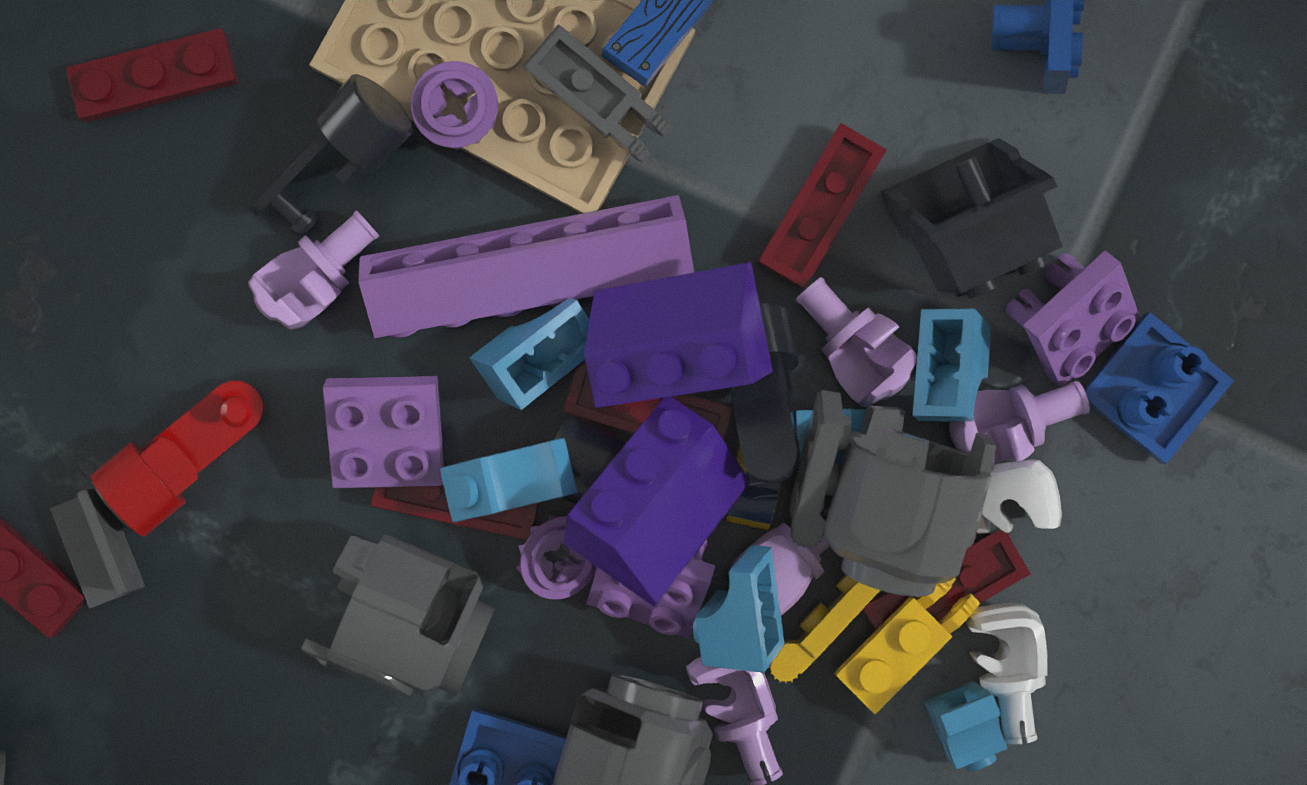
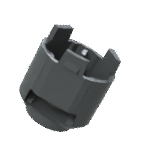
(905, 505)
(408, 618)
(635, 737)

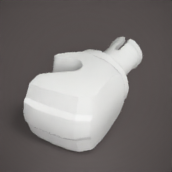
(1030, 486)
(1016, 667)

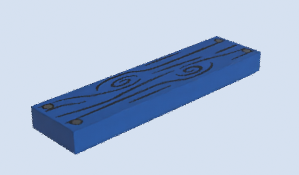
(652, 36)

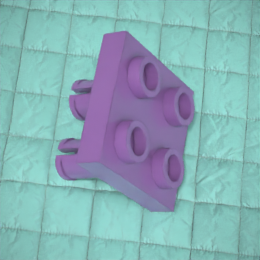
(1081, 319)
(384, 431)
(674, 611)

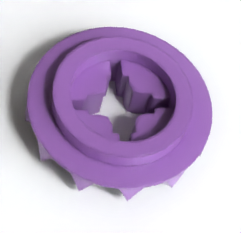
(463, 81)
(540, 576)

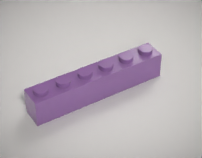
(523, 267)

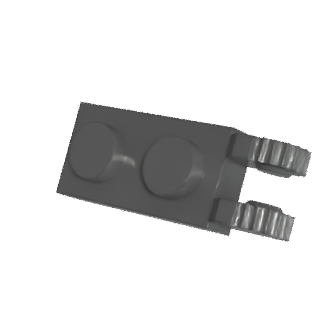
(593, 90)
(816, 469)

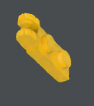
(820, 629)
(902, 647)

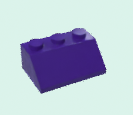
(676, 336)
(657, 501)

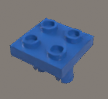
(1045, 30)
(1156, 388)
(506, 752)

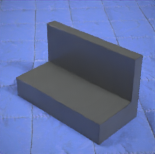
(97, 548)

